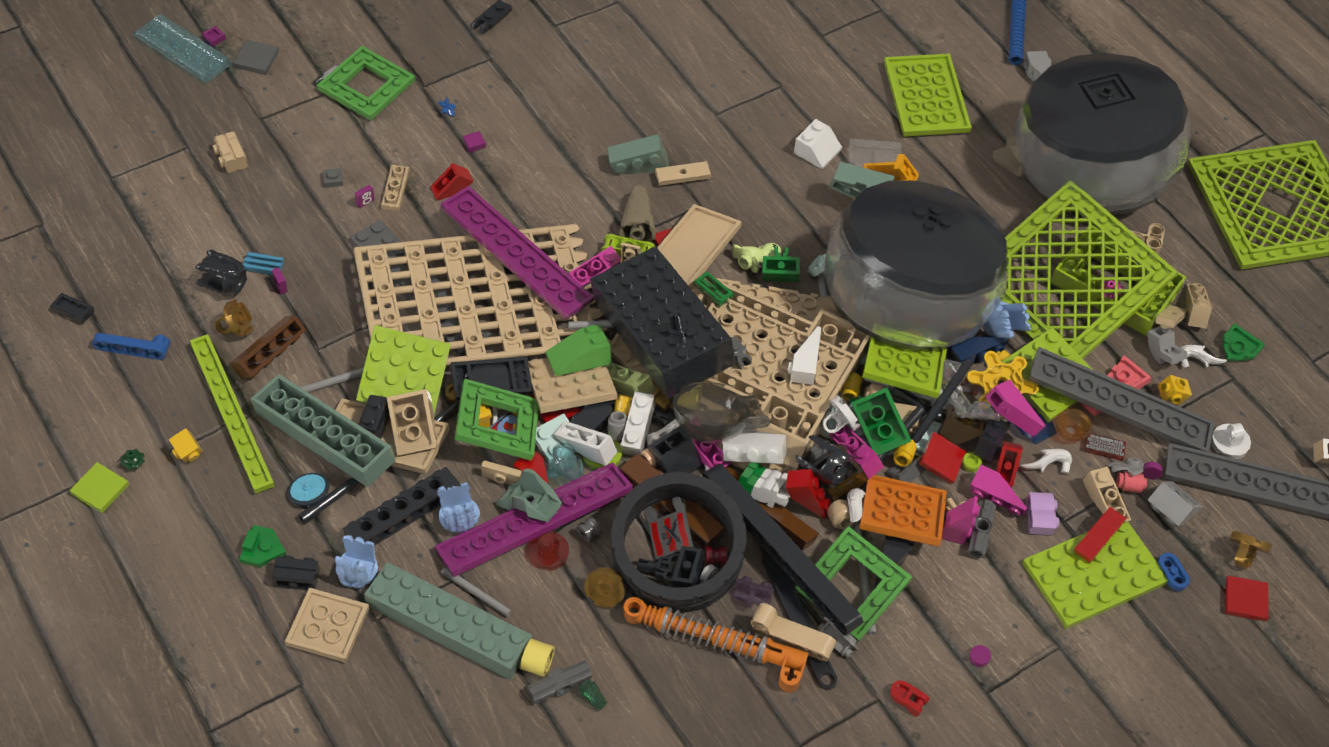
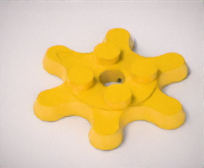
(1000, 371)

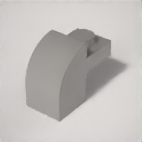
(1163, 347)

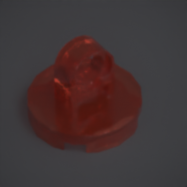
(548, 551)

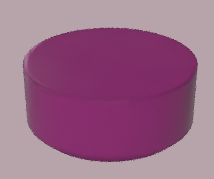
(1152, 470)
(980, 656)

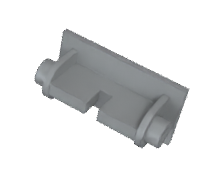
(844, 643)

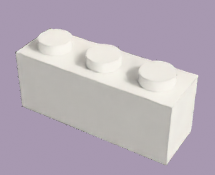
(638, 423)
(756, 448)

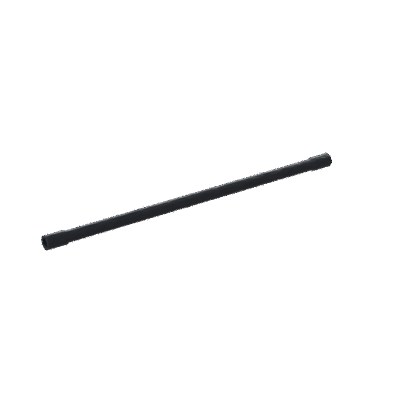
(315, 509)

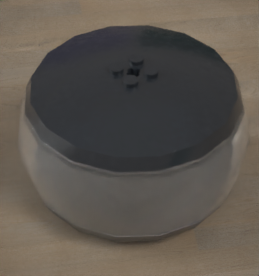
(1104, 130)
(916, 265)

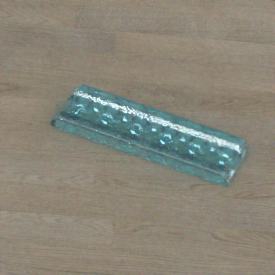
(183, 48)

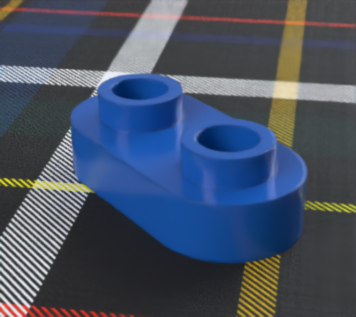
(1175, 572)

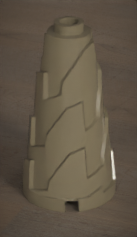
(637, 218)

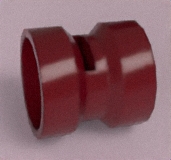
(715, 556)

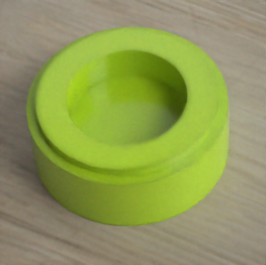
(971, 462)

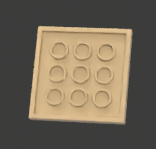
(569, 389)

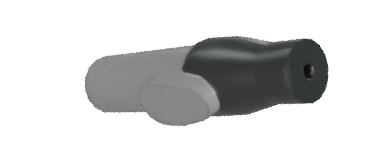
(322, 76)

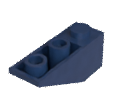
(976, 348)

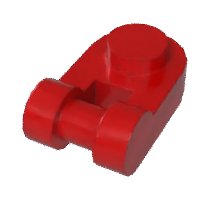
(901, 694)

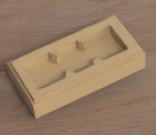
(500, 473)

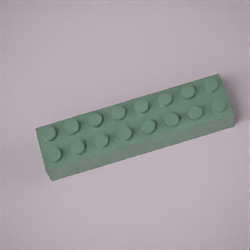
(323, 430)
(448, 620)

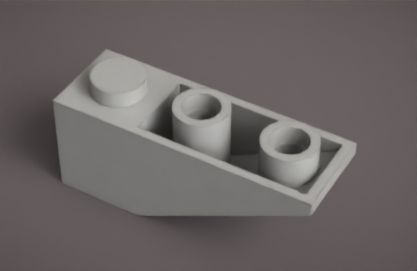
(1036, 63)

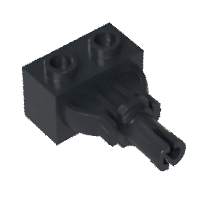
(677, 569)

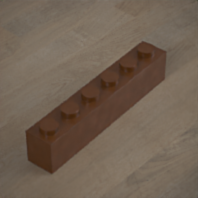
(703, 527)

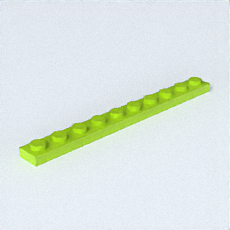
(232, 414)

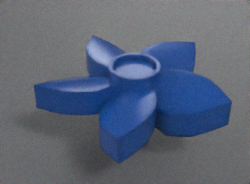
(447, 108)

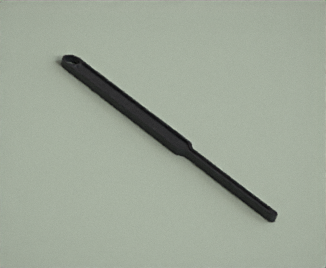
(795, 612)

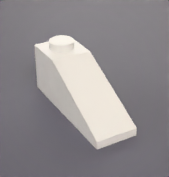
(805, 360)
(589, 443)

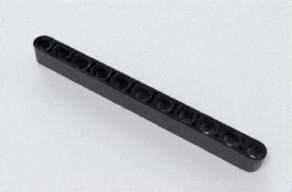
(789, 555)

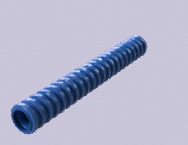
(1017, 32)

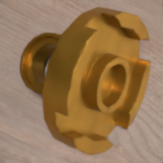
(237, 318)
(1247, 548)
(605, 587)

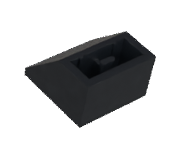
(675, 453)

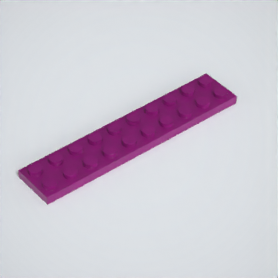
(517, 252)
(516, 528)

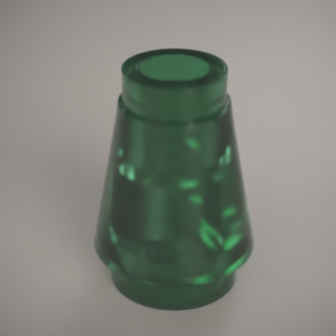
(591, 694)

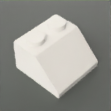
(817, 144)

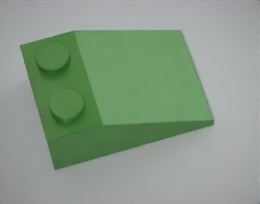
(580, 351)

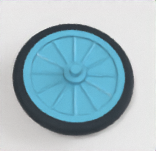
(308, 489)

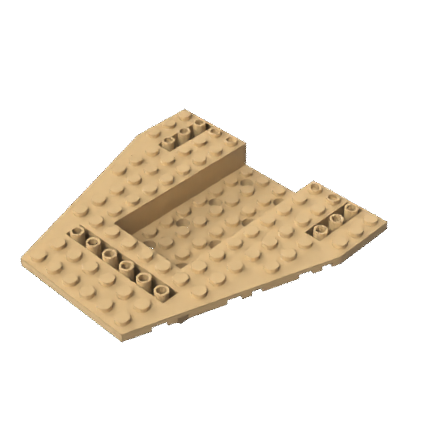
(786, 323)

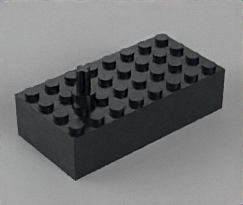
(662, 321)

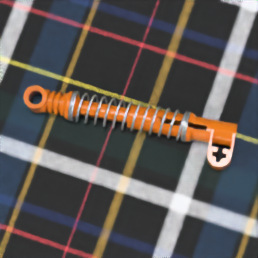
(725, 638)

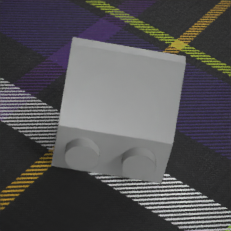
(1174, 503)

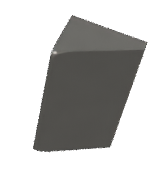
(907, 473)

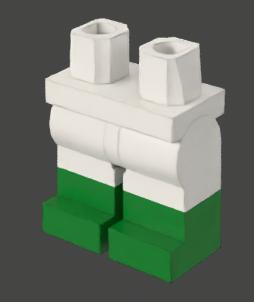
(765, 484)

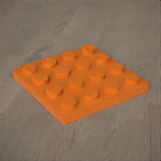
(903, 510)

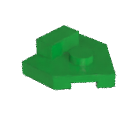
(1241, 345)
(261, 547)

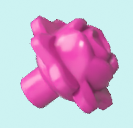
(1111, 285)

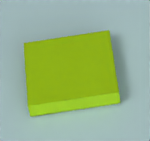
(99, 487)

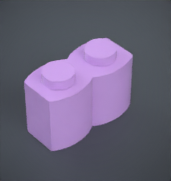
(1041, 513)

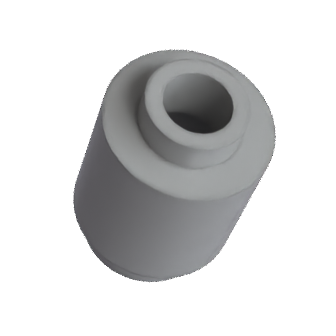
(617, 425)

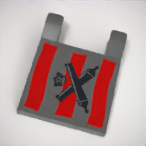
(670, 531)

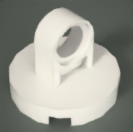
(842, 416)
(1231, 440)

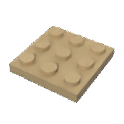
(327, 625)

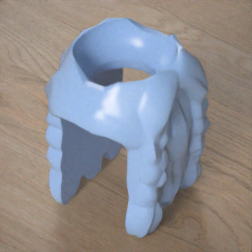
(1006, 320)
(457, 508)
(357, 564)

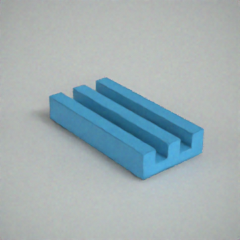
(263, 261)

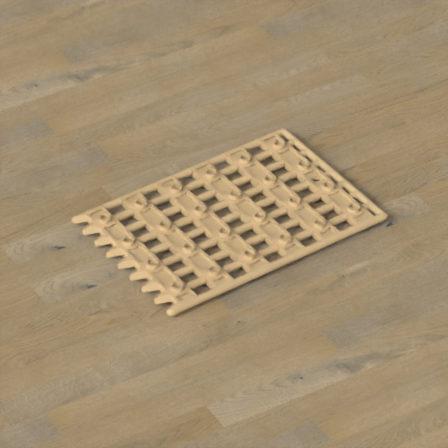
(464, 298)

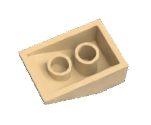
(412, 422)

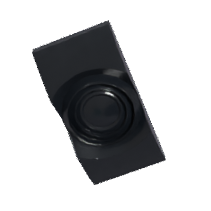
(503, 373)

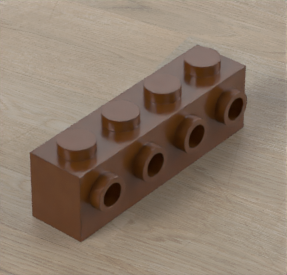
(268, 346)

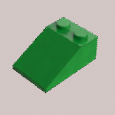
(880, 422)

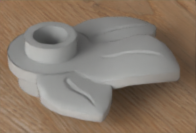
(1132, 466)

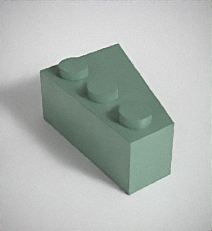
(638, 156)
(854, 179)

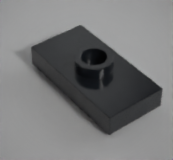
(72, 308)

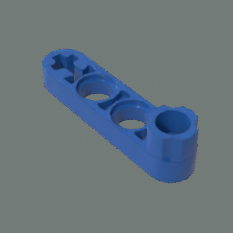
(152, 349)

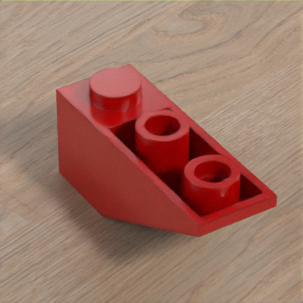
(805, 490)

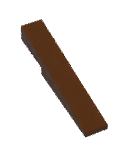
(795, 528)

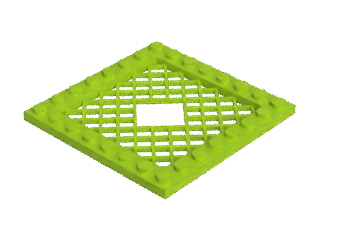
(1205, 173)
(1158, 270)

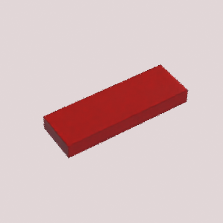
(1100, 534)

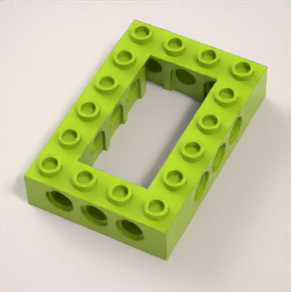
(1072, 276)

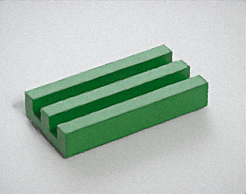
(710, 289)

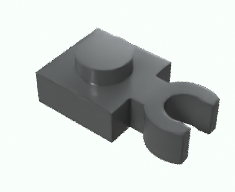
(740, 353)

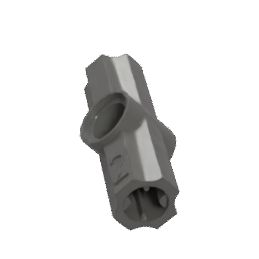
(979, 537)
(559, 681)

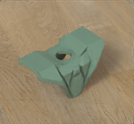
(531, 485)

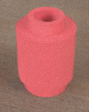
(1131, 483)

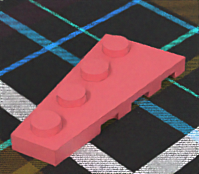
(1128, 373)

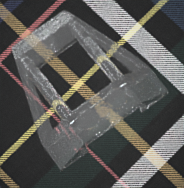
(962, 406)

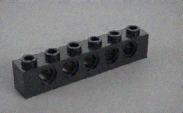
(397, 518)

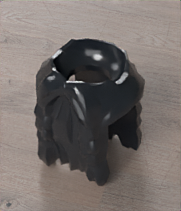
(222, 273)
(836, 458)

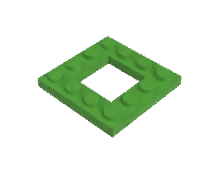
(396, 77)
(468, 430)
(893, 577)

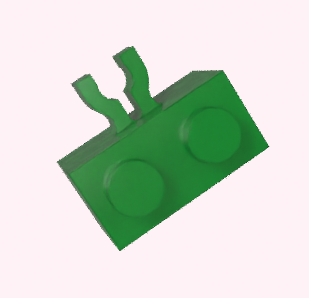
(781, 268)

